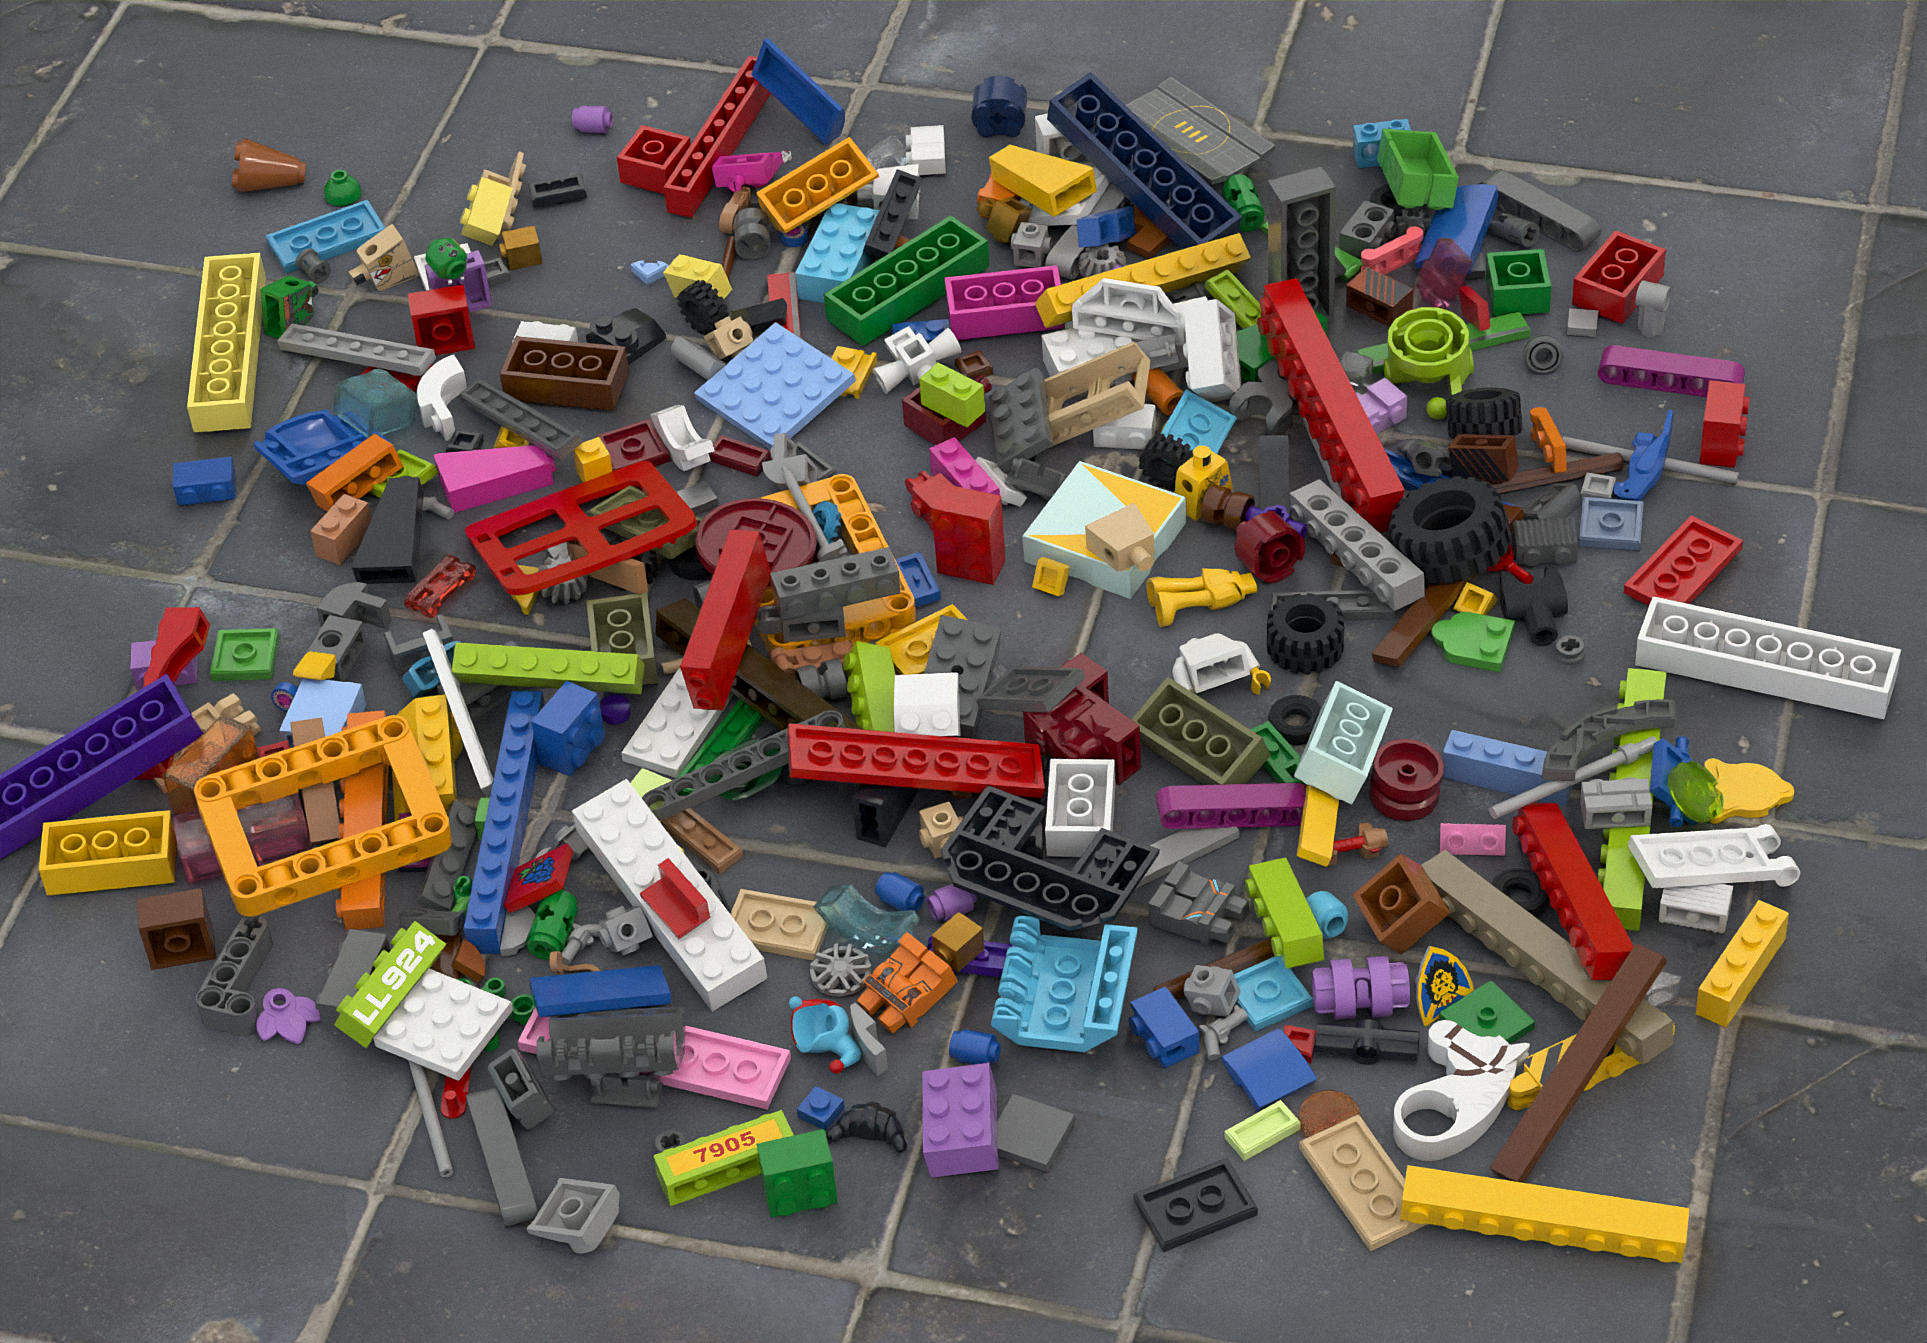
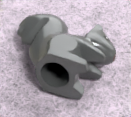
(1426, 456)

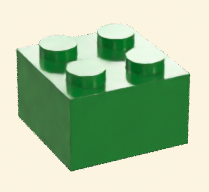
(1518, 282)
(797, 1173)

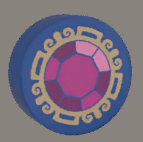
(795, 237)
(283, 695)

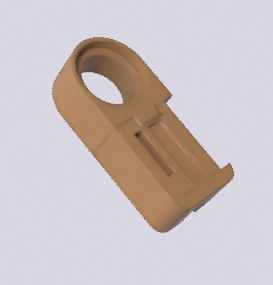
(738, 202)

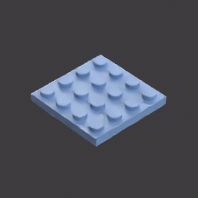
(775, 386)

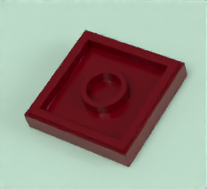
(635, 444)

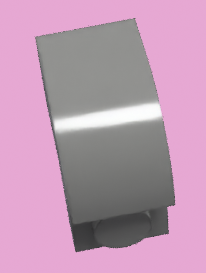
(785, 454)

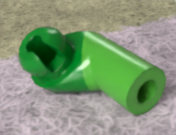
(462, 892)

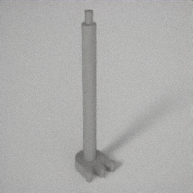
(827, 551)

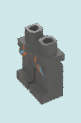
(1196, 906)

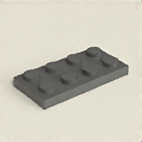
(1020, 419)

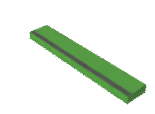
(1502, 330)

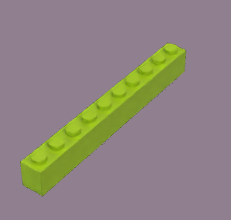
(1623, 876)

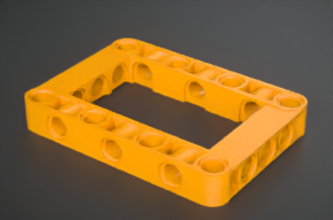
(862, 620)
(337, 863)

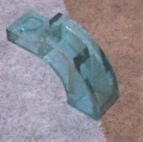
(861, 921)

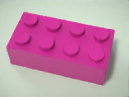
(998, 302)

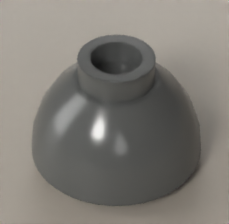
(1543, 354)

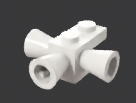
(913, 356)

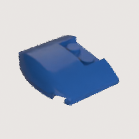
(308, 444)

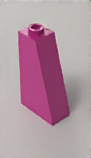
(492, 474)

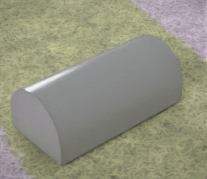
(696, 357)

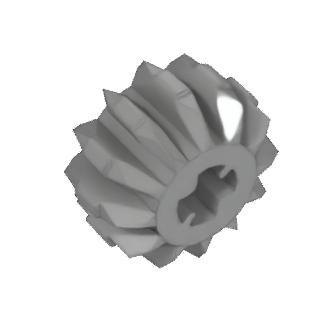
(1100, 260)
(565, 590)

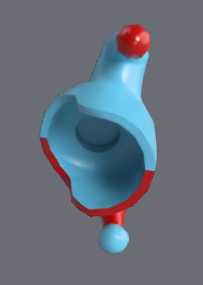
(823, 1027)

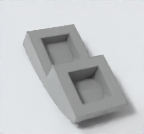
(866, 1037)

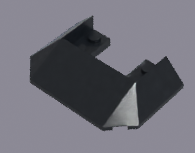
(987, 862)

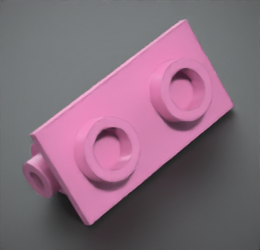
(1473, 839)

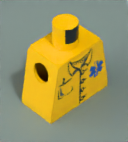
(1198, 475)

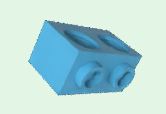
(1367, 140)

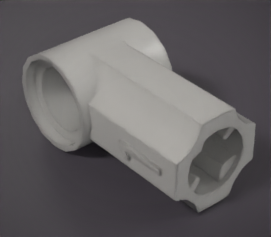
(1652, 304)

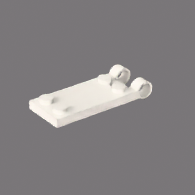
(1712, 857)

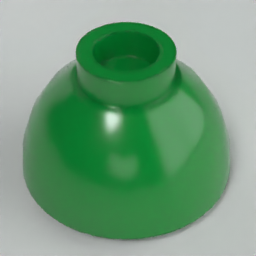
(342, 189)

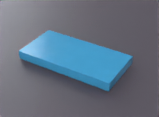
(326, 234)

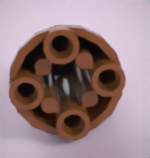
(265, 168)

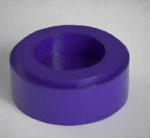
(615, 709)

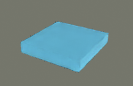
(1270, 993)

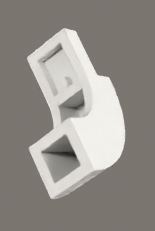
(435, 390)
(680, 438)

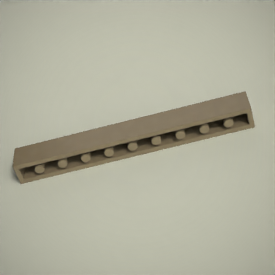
(1538, 952)

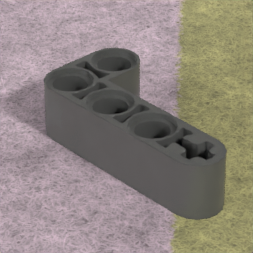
(223, 994)

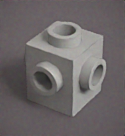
(1031, 245)
(635, 929)
(1211, 990)

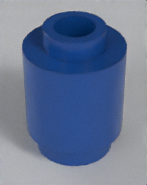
(900, 892)
(974, 1047)

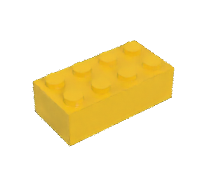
(108, 852)

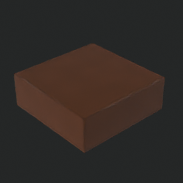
(974, 365)

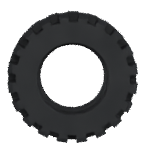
(1451, 529)

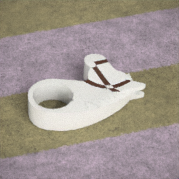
(1470, 1093)

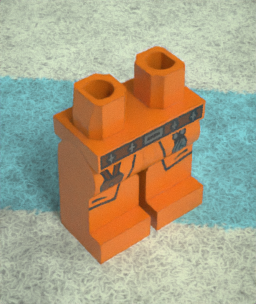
(906, 984)

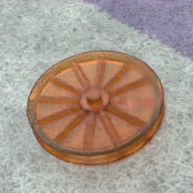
(1325, 1110)

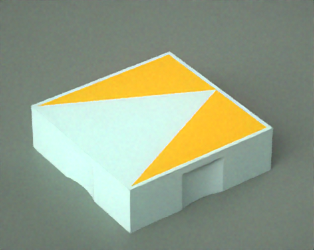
(1086, 497)

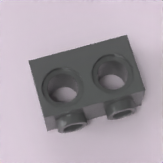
(1367, 229)

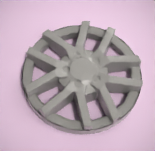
(840, 970)

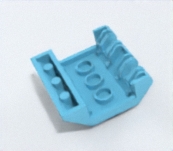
(1063, 988)

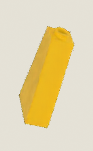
(1042, 179)

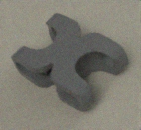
(1267, 398)

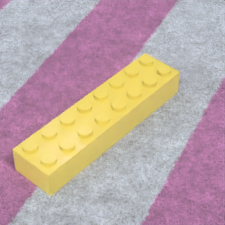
(226, 343)

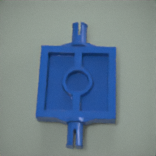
(1664, 759)

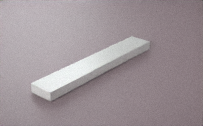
(460, 711)

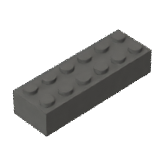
(1304, 235)

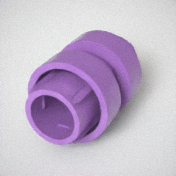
(1383, 990)

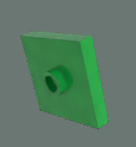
(1489, 1013)

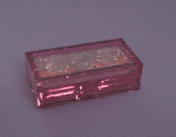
(271, 829)

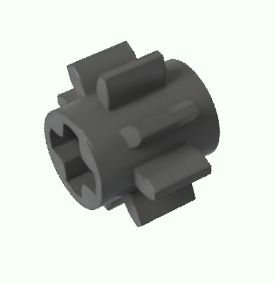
(1413, 217)

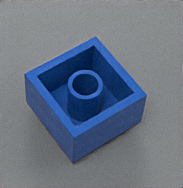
(568, 728)

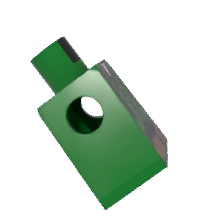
(286, 303)

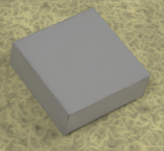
(1582, 322)
(1598, 486)

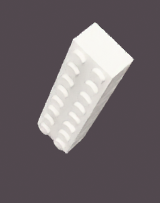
(1768, 657)
(630, 846)

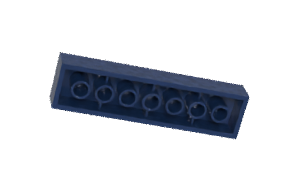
(1141, 164)

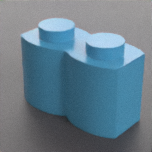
(423, 675)

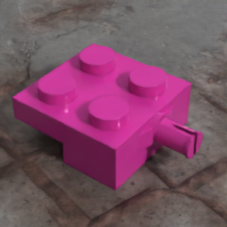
(746, 170)

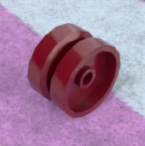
(1406, 779)

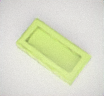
(1262, 1130)

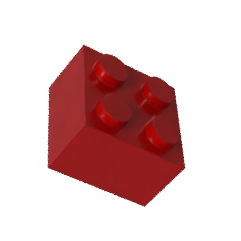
(651, 158)
(442, 319)
(1724, 424)

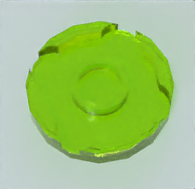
(1695, 791)

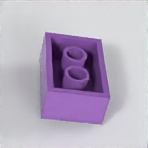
(960, 1120)

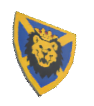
(1440, 983)

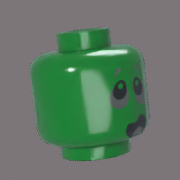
(446, 258)

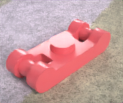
(1394, 253)

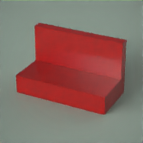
(676, 900)

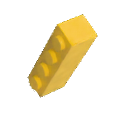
(1742, 963)

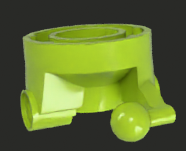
(1426, 348)

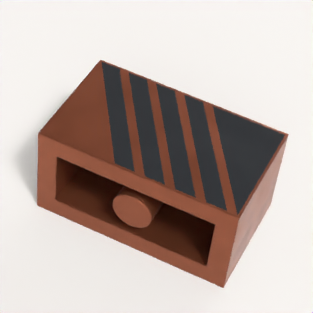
(1378, 296)
(1484, 457)

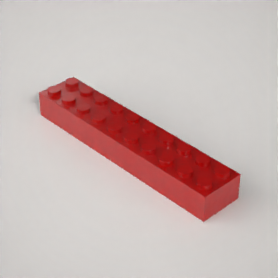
(1329, 403)

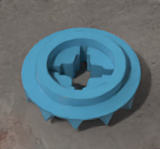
(828, 519)

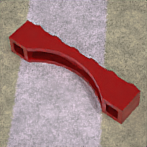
(179, 640)

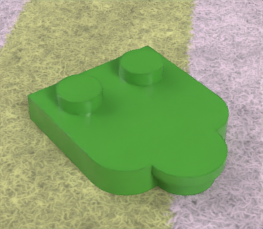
(1474, 640)

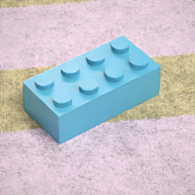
(835, 251)

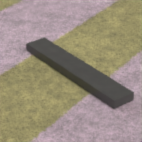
(520, 419)

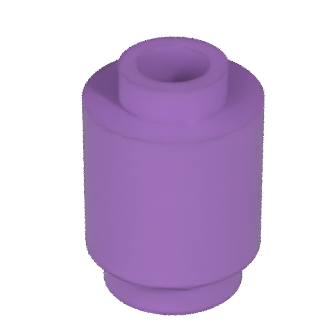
(592, 119)
(949, 901)

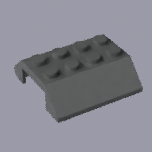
(614, 1043)

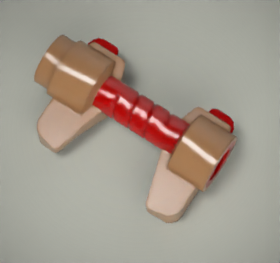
(1368, 843)

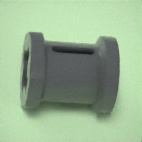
(313, 265)

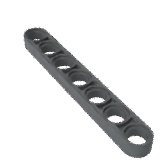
(727, 768)

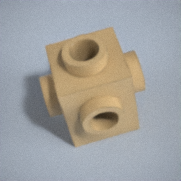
(729, 337)
(936, 833)

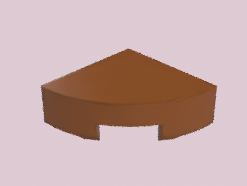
(469, 961)

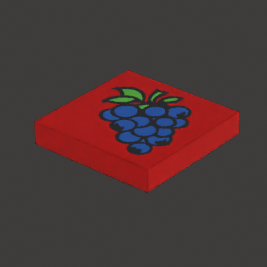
(538, 878)

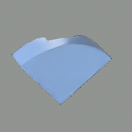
(649, 271)

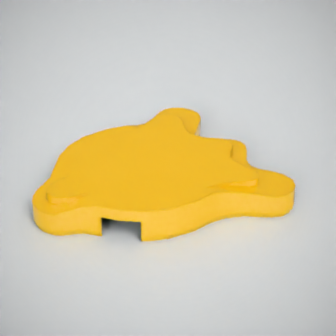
(1748, 789)

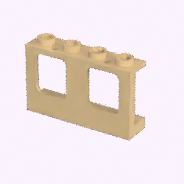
(1103, 402)

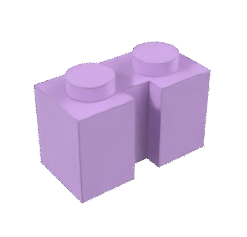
(1383, 404)

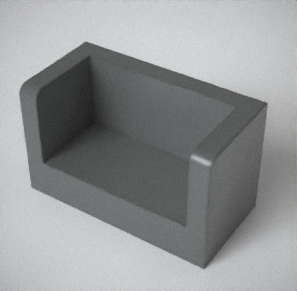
(408, 653)

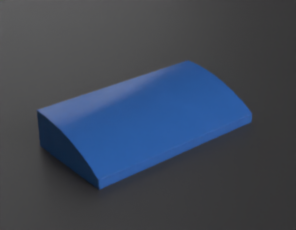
(798, 93)
(1463, 223)

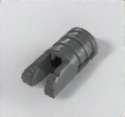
(1514, 230)

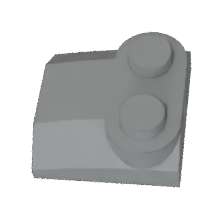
(577, 1214)

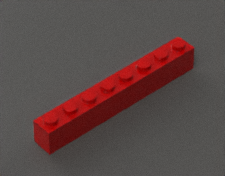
(717, 138)
(1573, 889)

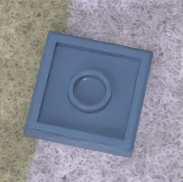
(1611, 523)

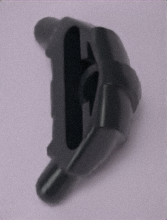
(871, 1123)

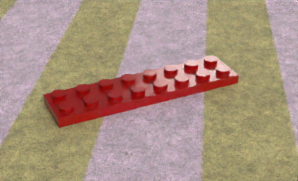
(914, 760)

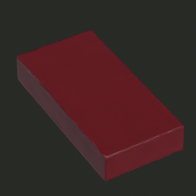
(739, 455)

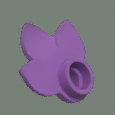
(288, 1019)

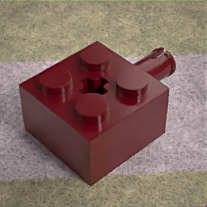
(933, 425)

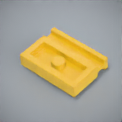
(859, 364)

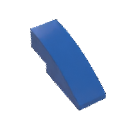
(1106, 227)

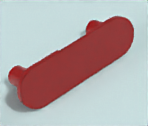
(453, 1096)

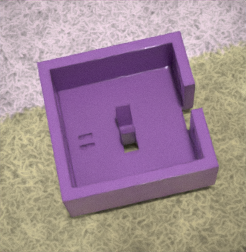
(474, 282)

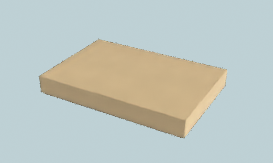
(780, 923)

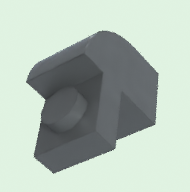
(354, 603)

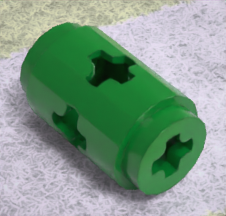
(1243, 197)
(552, 924)

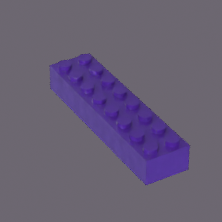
(93, 761)

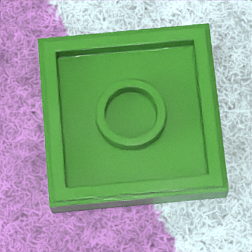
(244, 654)

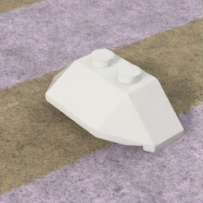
(1128, 311)

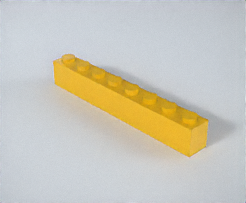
(1167, 271)
(1545, 1214)

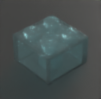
(375, 403)

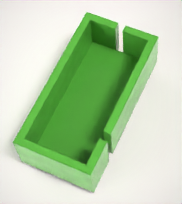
(1417, 169)

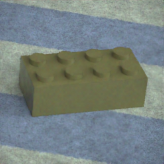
(1199, 737)

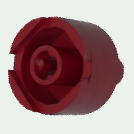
(1269, 546)

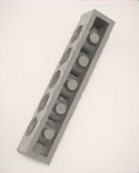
(1357, 545)

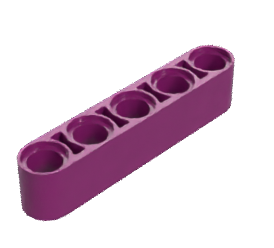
(1665, 370)
(1231, 805)

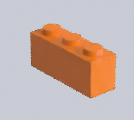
(355, 472)

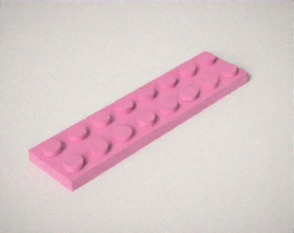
(711, 1064)

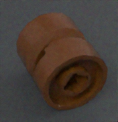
(1223, 506)

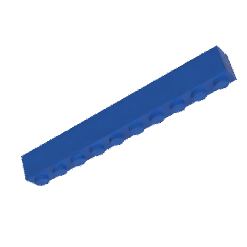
(504, 823)

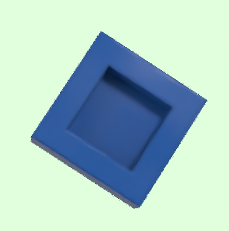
(820, 1108)

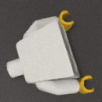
(1217, 661)

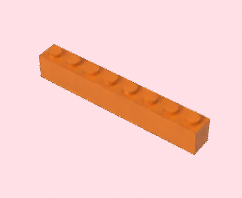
(363, 809)

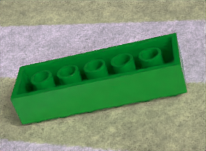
(905, 280)

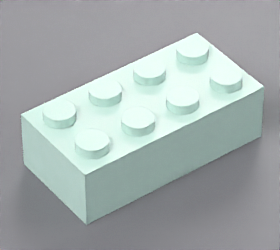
(1343, 742)

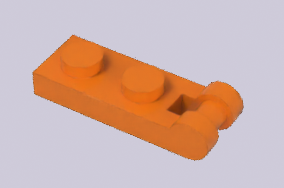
(1548, 438)

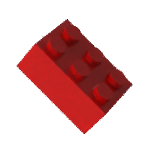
(1614, 275)
(968, 534)

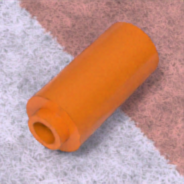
(1162, 390)

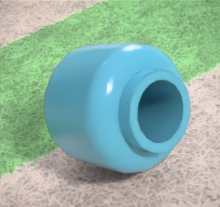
(1329, 913)

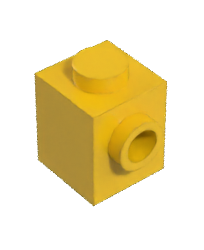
(592, 459)

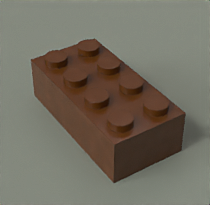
(565, 373)

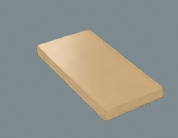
(1360, 1180)

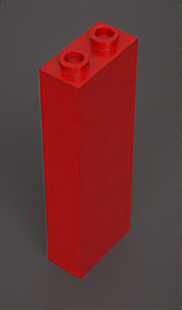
(725, 620)

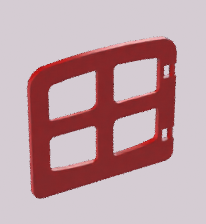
(581, 528)

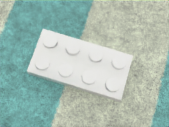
(670, 731)

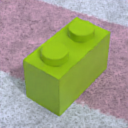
(952, 394)

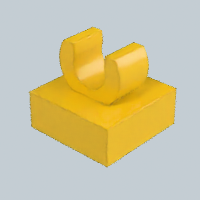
(1050, 576)

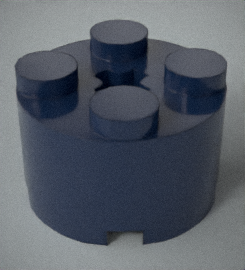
(999, 107)

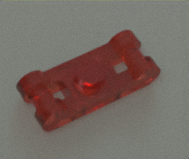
(439, 585)

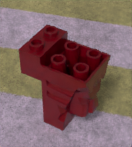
(1087, 725)

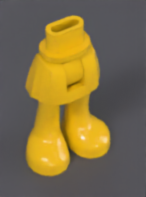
(1213, 589)

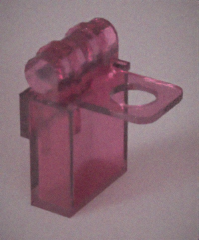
(1443, 273)

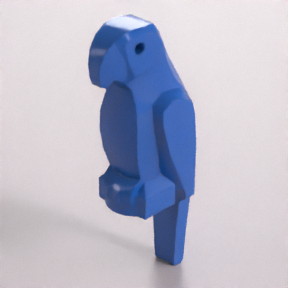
(1646, 463)

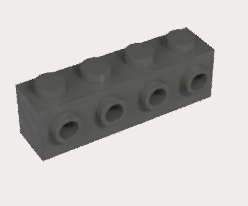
(835, 583)

